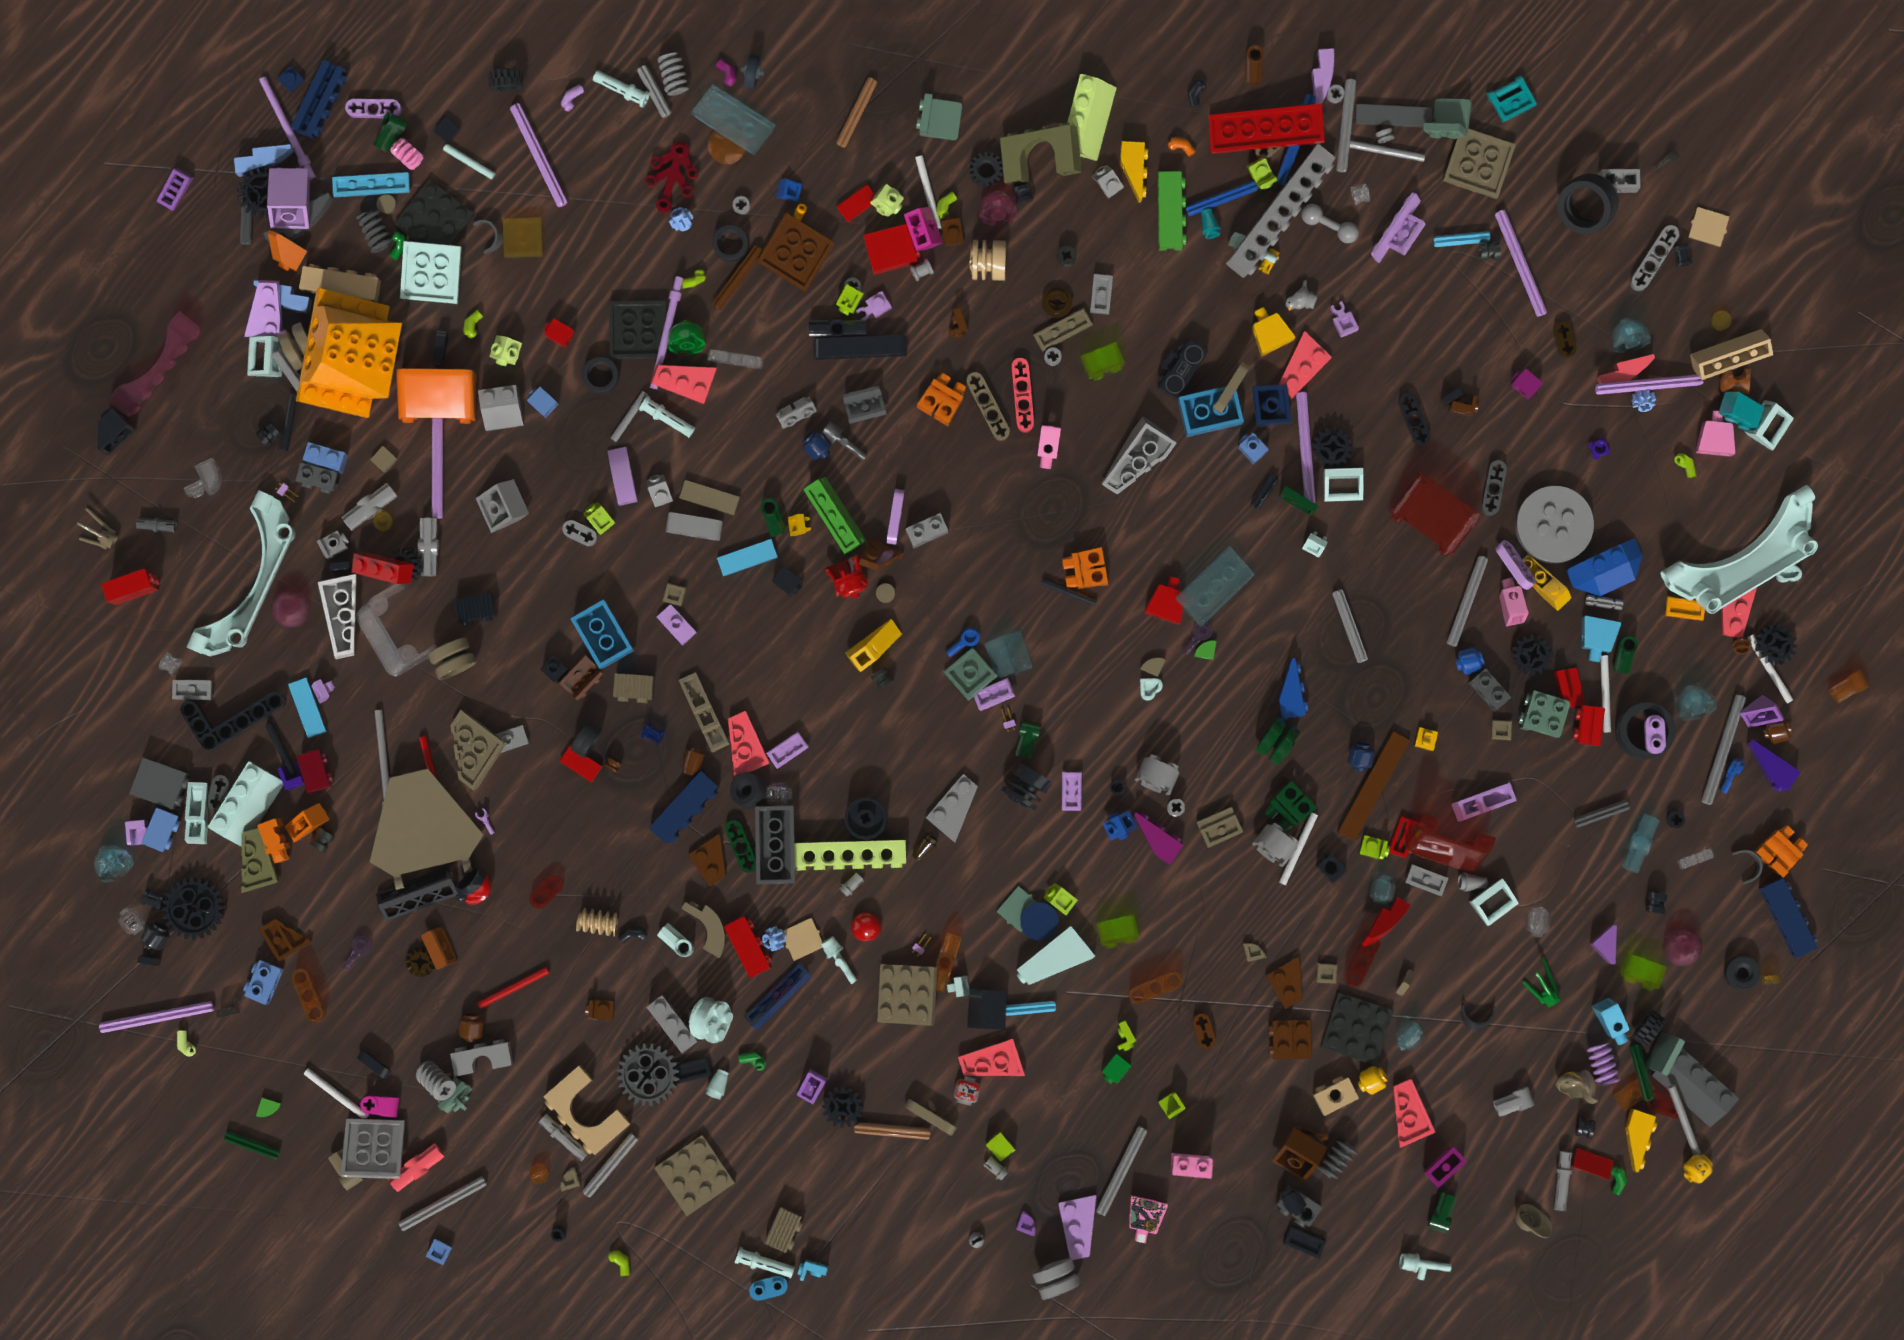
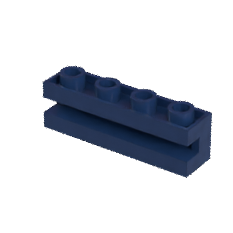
(319, 99)
(682, 809)
(1788, 917)

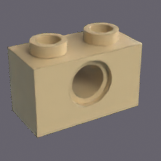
(1346, 1091)

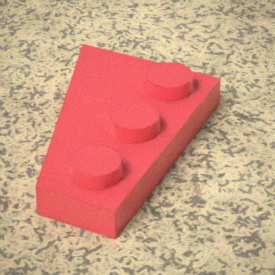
(1304, 364)
(684, 381)
(1736, 615)
(746, 747)
(993, 1061)
(1410, 1114)

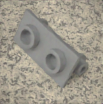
(804, 409)

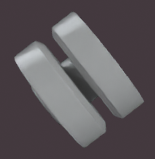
(1055, 1276)

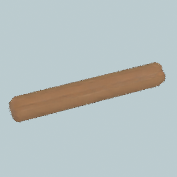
(856, 112)
(892, 1130)

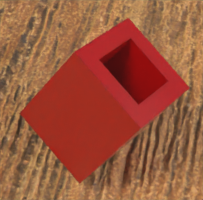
(559, 333)

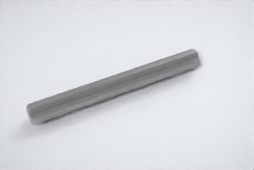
(1346, 123)
(1467, 600)
(1121, 1171)
(442, 1203)

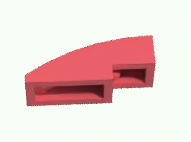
(1626, 370)

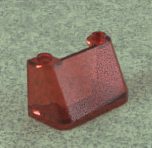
(1435, 513)
(1425, 842)

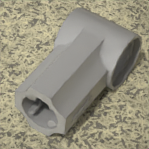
(1518, 1100)

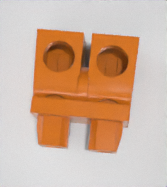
(940, 395)
(1085, 573)
(274, 839)
(1782, 849)

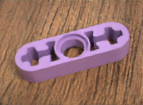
(359, 112)
(895, 516)
(1515, 564)

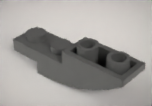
(317, 209)

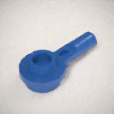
(969, 637)
(1736, 767)

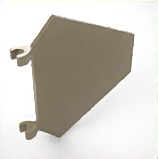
(421, 827)

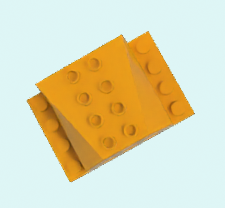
(348, 354)

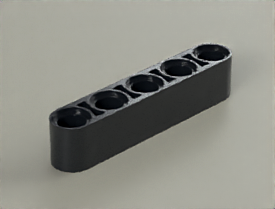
(860, 347)

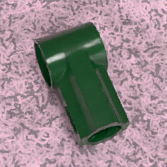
(391, 127)
(773, 519)
(1625, 657)
(1028, 736)
(1441, 1217)

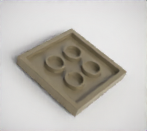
(1479, 163)
(907, 994)
(694, 1175)

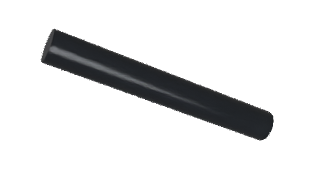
(288, 422)
(1069, 592)
(281, 750)

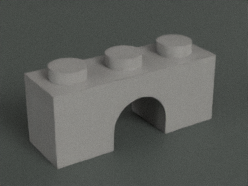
(672, 1024)
(464, 1060)

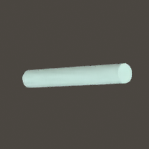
(469, 161)

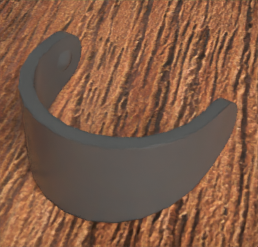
(498, 234)
(1758, 861)

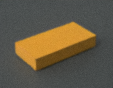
(1683, 608)

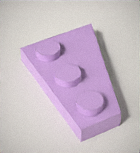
(266, 311)
(1078, 1225)

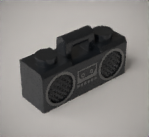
(1187, 363)

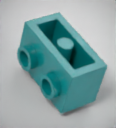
(1741, 410)

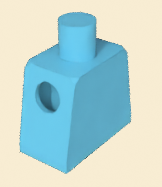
(1598, 636)
(1612, 1020)

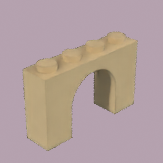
(561, 1100)

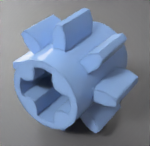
(681, 219)
(1643, 400)
(774, 938)

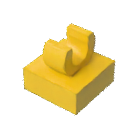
(797, 524)
(1426, 739)

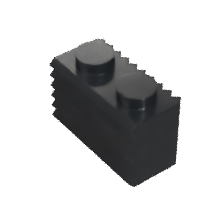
(475, 608)

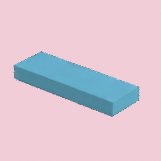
(747, 557)
(307, 708)

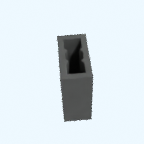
(160, 784)

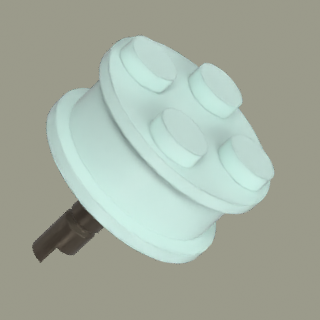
(709, 1019)

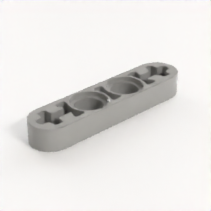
(1653, 257)

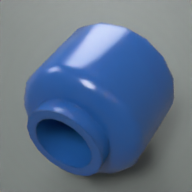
(1469, 661)

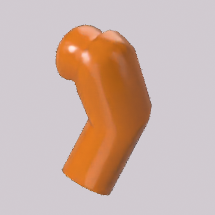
(1178, 142)

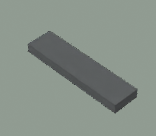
(1392, 115)

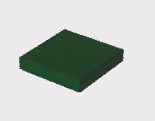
(1298, 501)

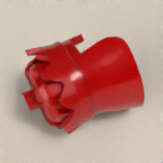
(848, 577)

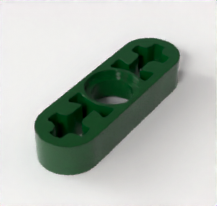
(730, 835)

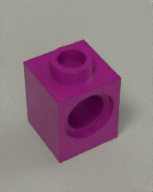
(1526, 383)

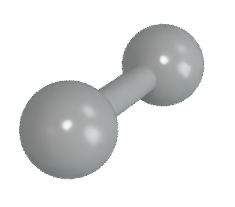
(1346, 232)

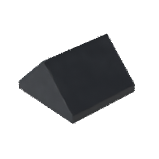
(987, 1009)

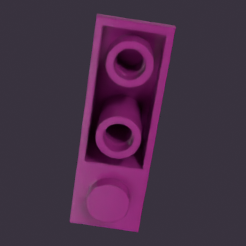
(1161, 844)

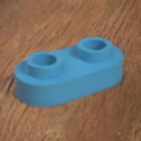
(768, 1288)

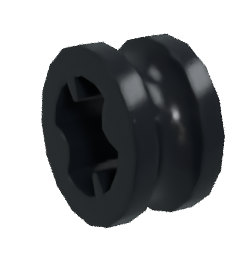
(1679, 815)

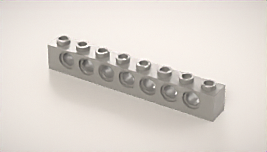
(1319, 157)

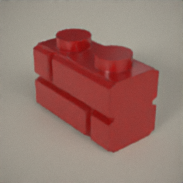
(1589, 725)

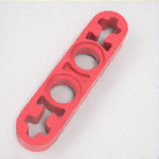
(1020, 395)

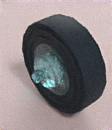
(752, 71)

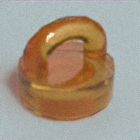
(539, 1173)

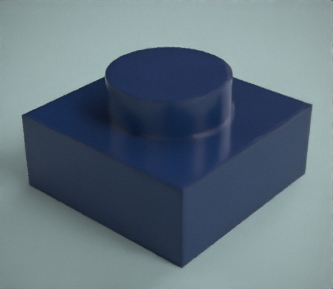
(290, 79)

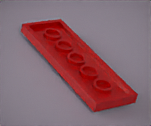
(1267, 128)

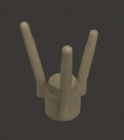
(106, 538)

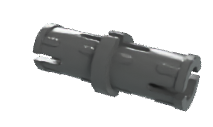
(156, 524)

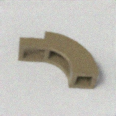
(715, 929)

